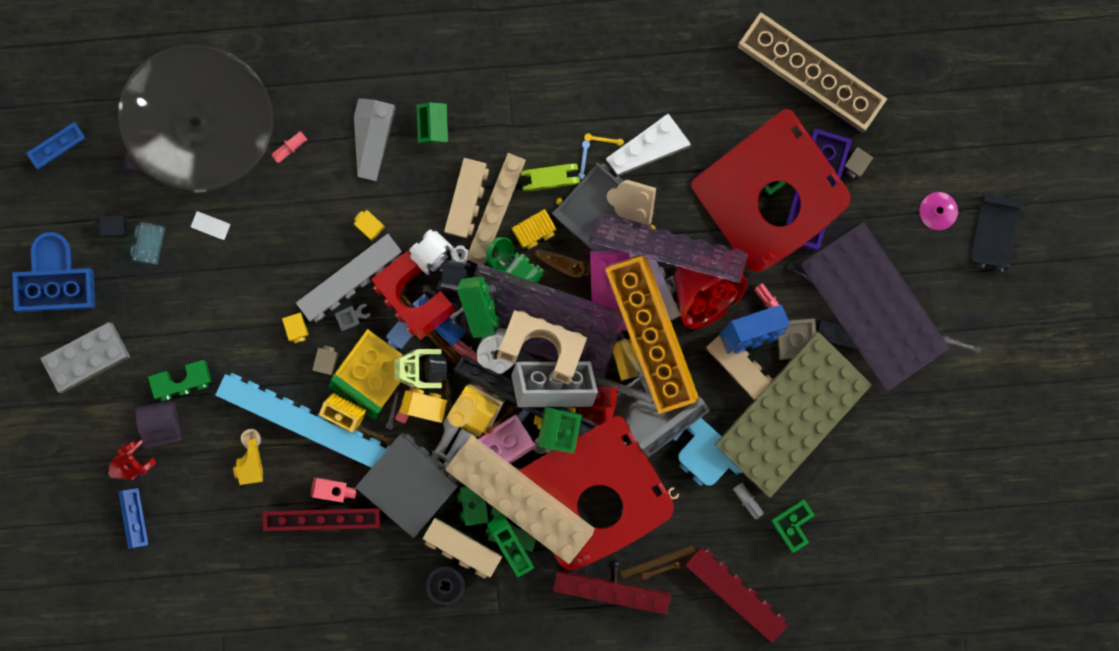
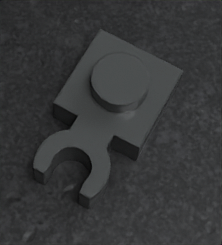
(349, 318)

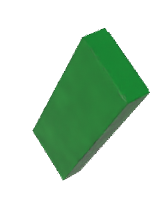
(354, 396)

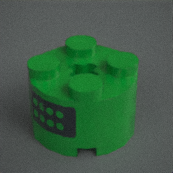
(519, 266)

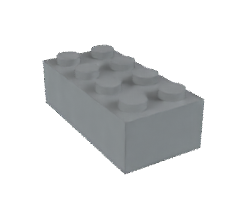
(85, 357)
(537, 389)

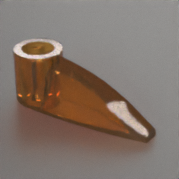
(563, 263)

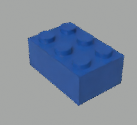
(754, 330)

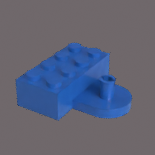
(53, 281)

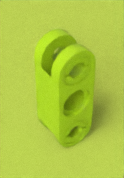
(550, 177)

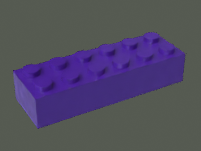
(835, 151)

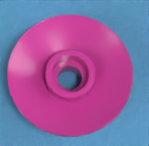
(931, 217)

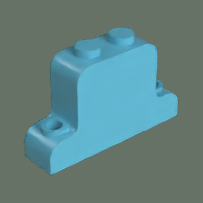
(703, 457)

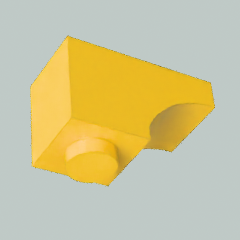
(249, 467)

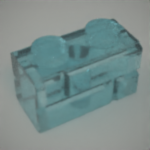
(148, 243)

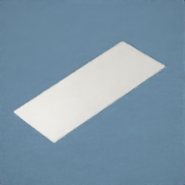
(210, 225)

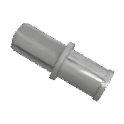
(748, 501)

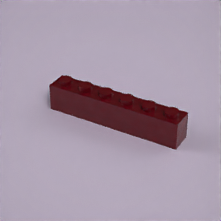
(321, 519)
(612, 592)
(736, 595)

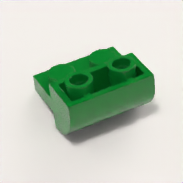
(559, 430)

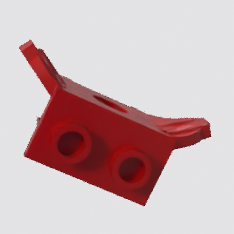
(119, 469)

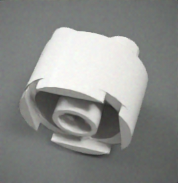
(430, 251)
(488, 352)

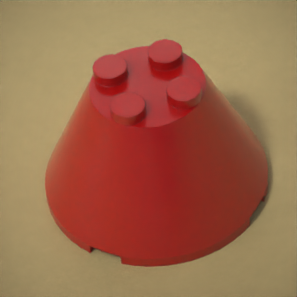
(704, 297)

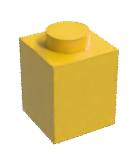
(368, 224)
(295, 328)

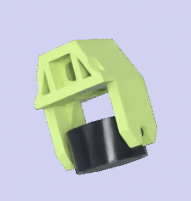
(434, 368)

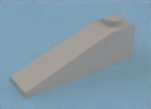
(372, 130)

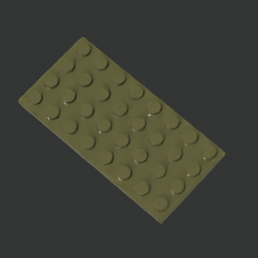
(793, 414)

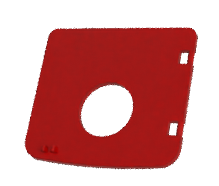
(771, 154)
(605, 460)

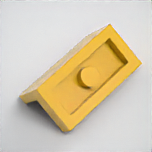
(623, 363)

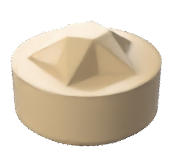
(248, 435)

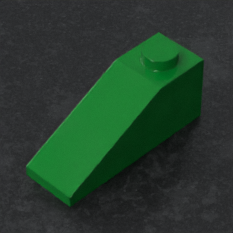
(510, 545)

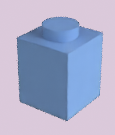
(399, 336)

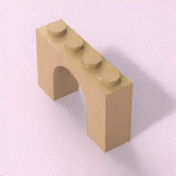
(525, 327)

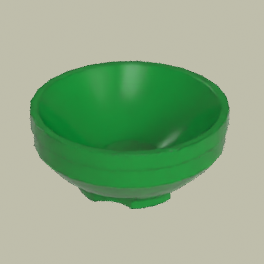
(503, 250)

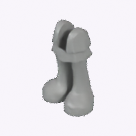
(449, 433)

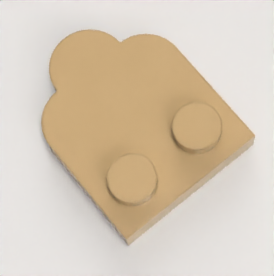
(633, 201)

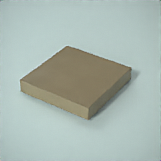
(795, 337)

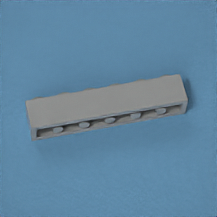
(349, 278)

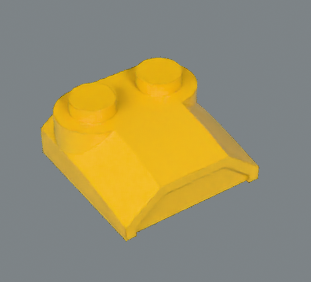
(472, 411)

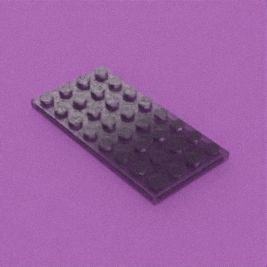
(669, 248)
(875, 306)
(575, 314)

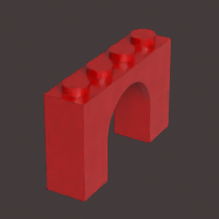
(419, 319)

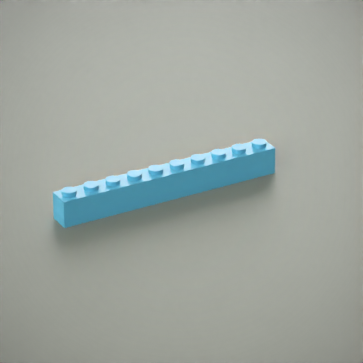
(300, 420)

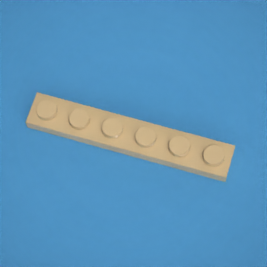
(496, 208)

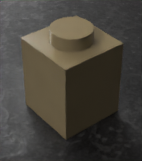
(857, 163)
(325, 360)

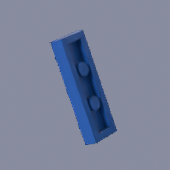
(56, 145)
(448, 329)
(133, 518)

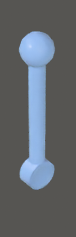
(585, 144)

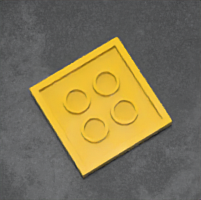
(371, 368)

